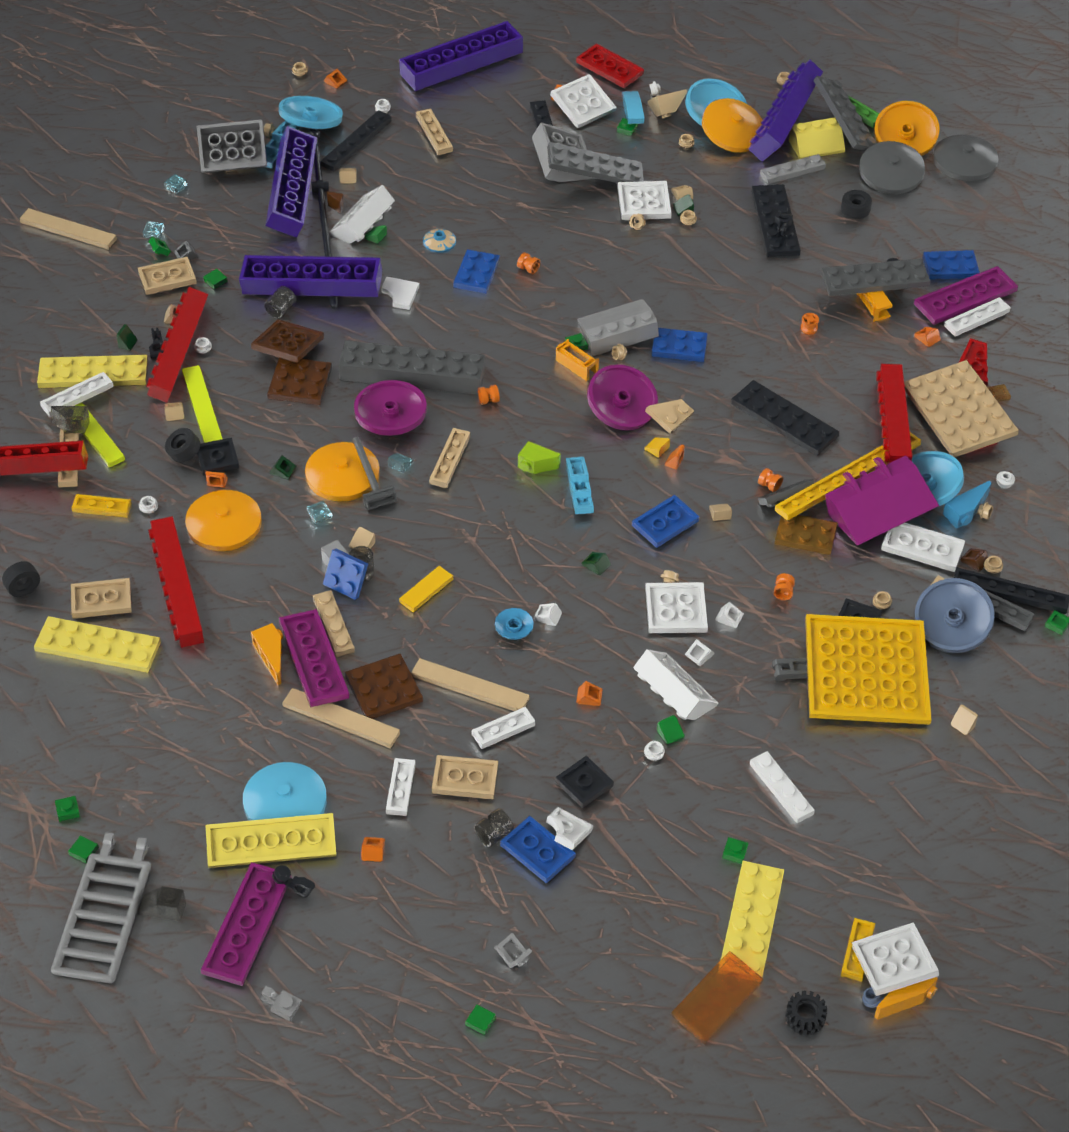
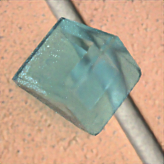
(399, 462)

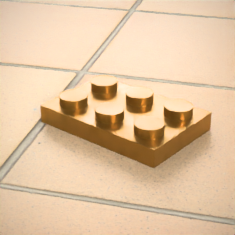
(806, 534)

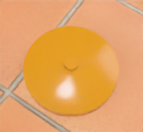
(731, 124)
(908, 124)
(338, 473)
(223, 520)

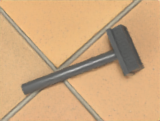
(379, 496)

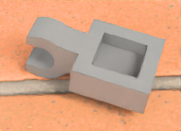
(283, 1005)

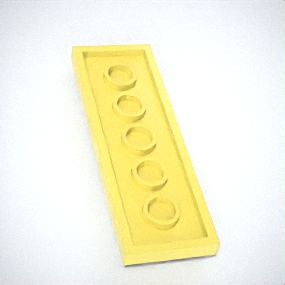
(69, 371)
(97, 644)
(270, 840)
(753, 914)

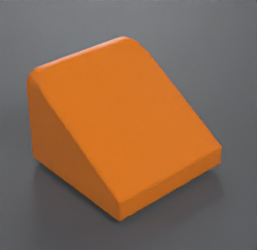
(335, 79)
(928, 336)
(675, 457)
(216, 479)
(589, 694)
(372, 849)

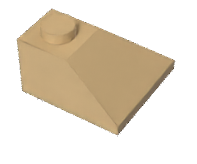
(666, 104)

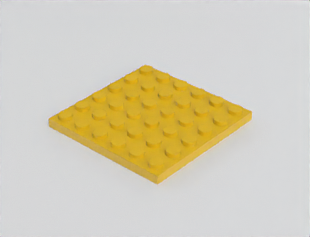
(867, 669)

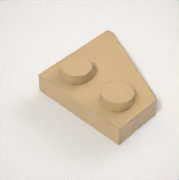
(670, 414)

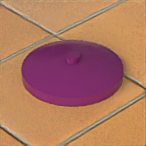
(621, 396)
(390, 407)

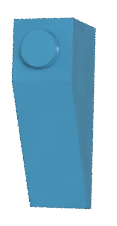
(964, 507)

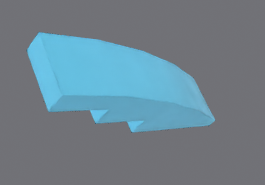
(633, 107)
(273, 145)
(579, 485)

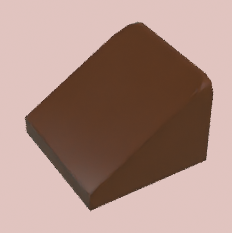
(335, 201)
(975, 558)

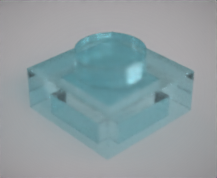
(175, 183)
(153, 229)
(319, 512)

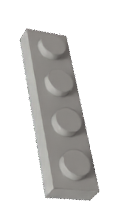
(792, 169)

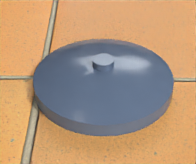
(955, 615)

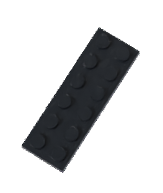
(767, 202)
(785, 417)

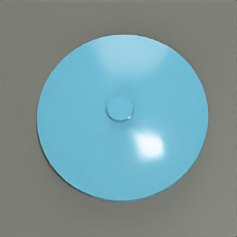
(705, 92)
(310, 112)
(941, 473)
(284, 791)

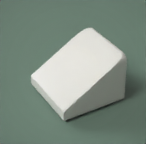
(548, 614)
(729, 615)
(699, 653)

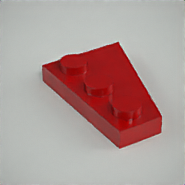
(977, 357)

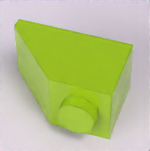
(538, 459)

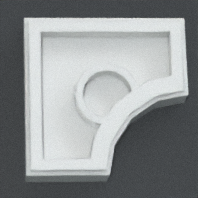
(401, 291)
(569, 828)

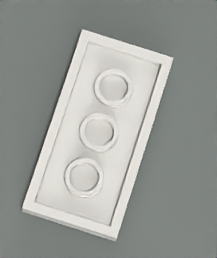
(924, 546)

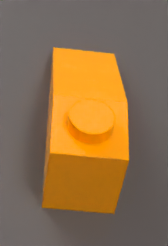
(269, 647)
(906, 998)

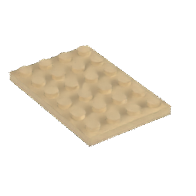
(960, 409)

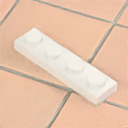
(977, 316)
(78, 392)
(782, 787)

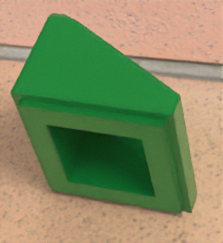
(376, 234)
(670, 730)

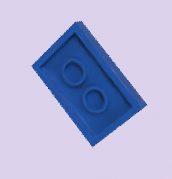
(950, 264)
(476, 271)
(680, 345)
(665, 521)
(537, 849)

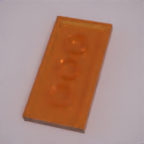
(717, 997)

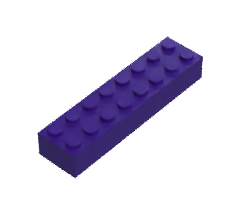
(461, 55)
(784, 110)
(291, 182)
(311, 275)

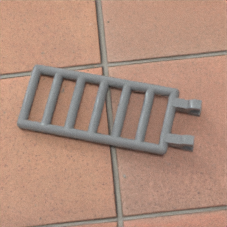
(126, 921)

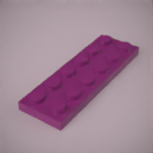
(965, 295)
(313, 658)
(244, 926)

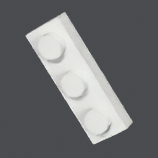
(503, 727)
(400, 787)

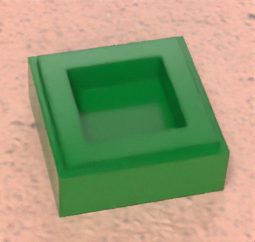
(215, 279)
(1057, 622)
(82, 849)
(480, 1019)

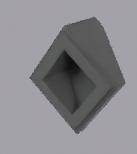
(186, 250)

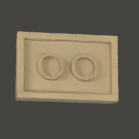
(166, 275)
(101, 598)
(465, 777)

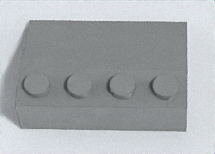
(547, 133)
(231, 146)
(621, 324)

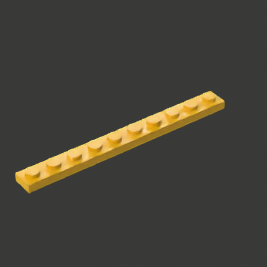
(816, 492)

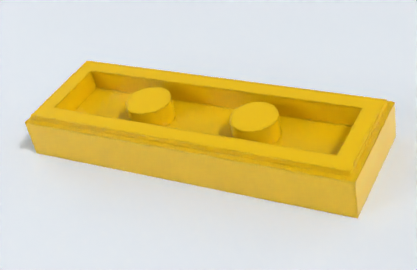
(101, 505)
(426, 589)
(851, 967)

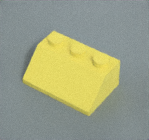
(817, 137)

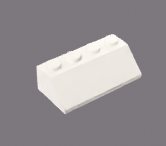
(363, 215)
(674, 685)

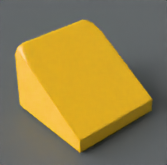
(658, 446)

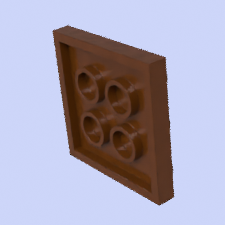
(287, 340)
(300, 381)
(383, 686)

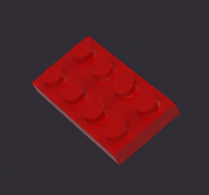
(610, 65)

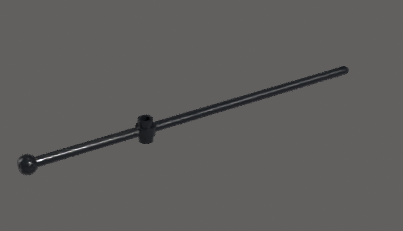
(321, 187)

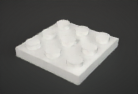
(583, 101)
(645, 198)
(676, 607)
(895, 959)

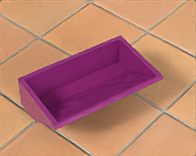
(879, 499)

